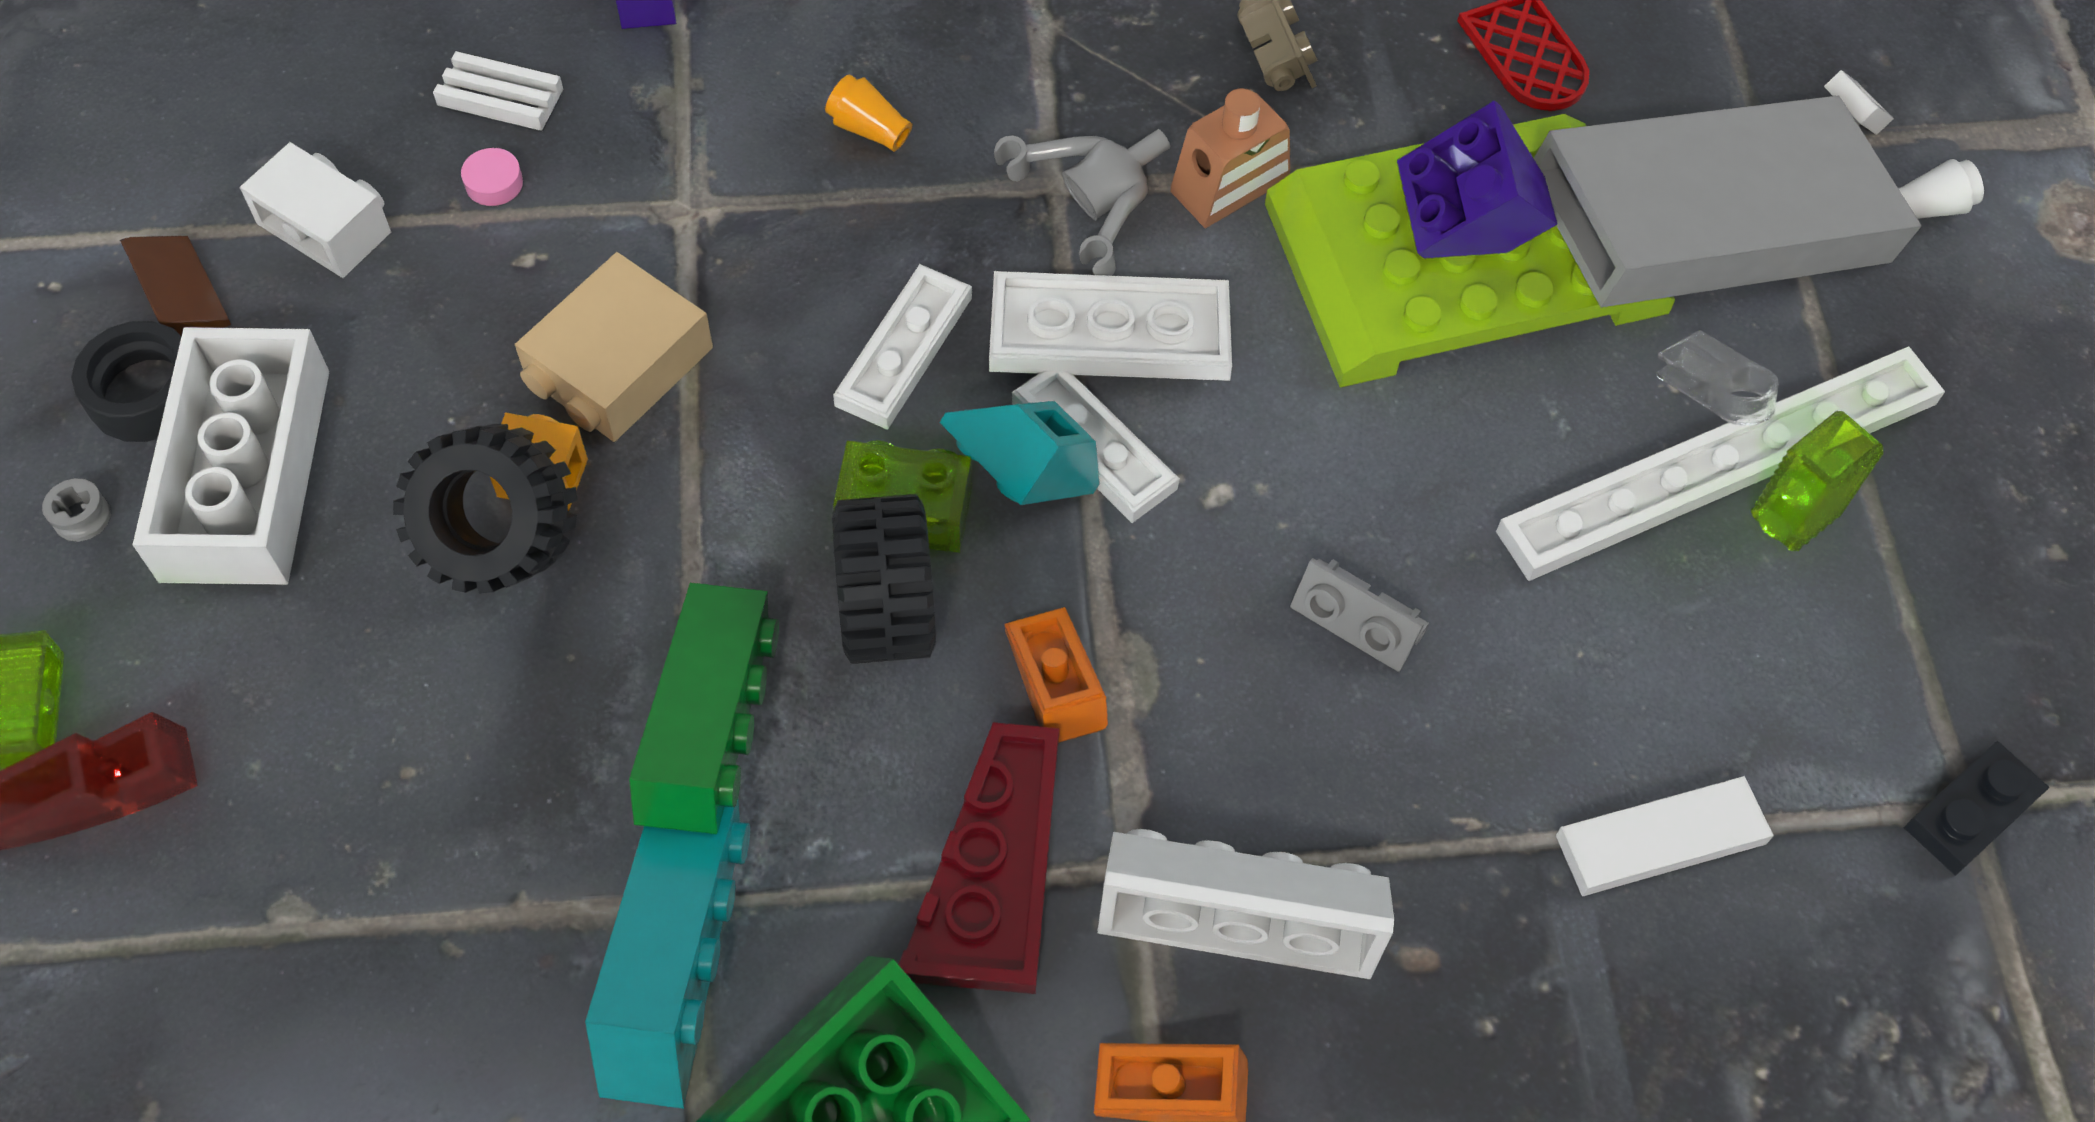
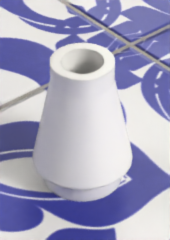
(1945, 190)

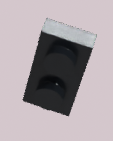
(1976, 807)

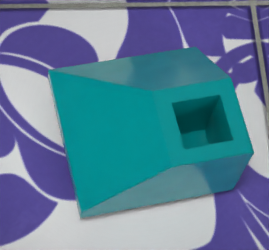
(1028, 449)

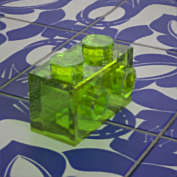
(935, 475)

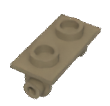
(1287, 54)

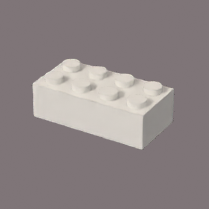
(233, 457)

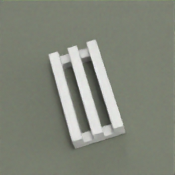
(502, 83)

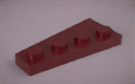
(989, 890)

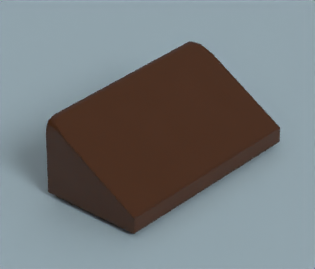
(175, 282)

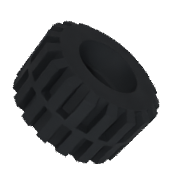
(437, 515)
(884, 578)

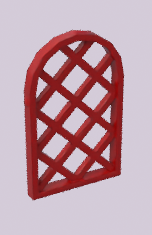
(1470, 19)

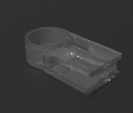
(1712, 371)

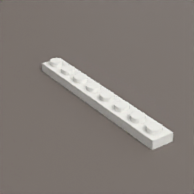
(1708, 465)

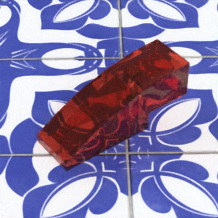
(94, 781)

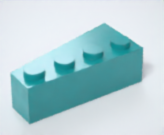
(662, 961)

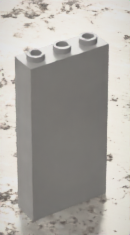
(1722, 199)

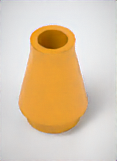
(864, 111)

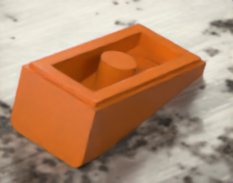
(1058, 674)
(1172, 1082)

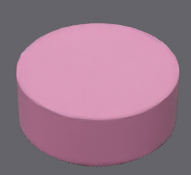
(492, 176)

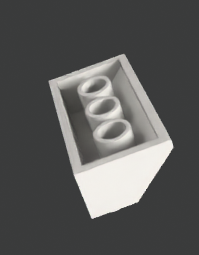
(1246, 904)

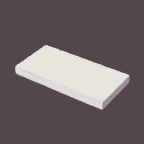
(1111, 326)

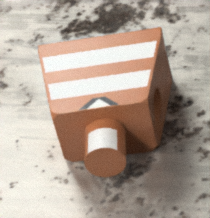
(1231, 157)

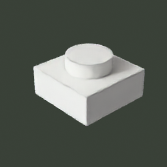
(1859, 102)

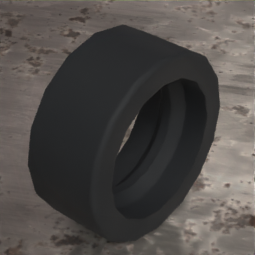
(108, 356)

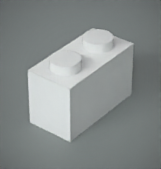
(317, 208)

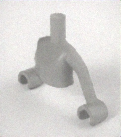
(1101, 182)

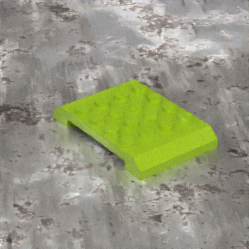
(1385, 303)

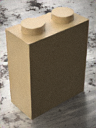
(613, 347)

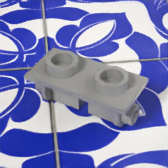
(1357, 615)

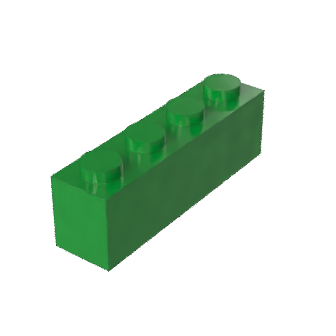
(702, 710)

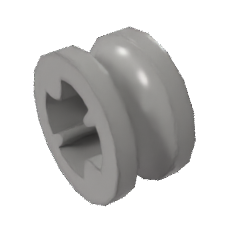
(86, 524)

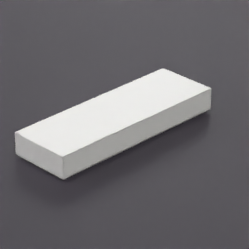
(903, 346)
(1127, 468)
(1663, 836)

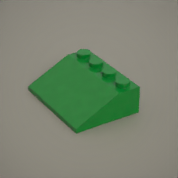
(869, 1057)

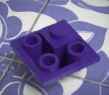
(1475, 189)

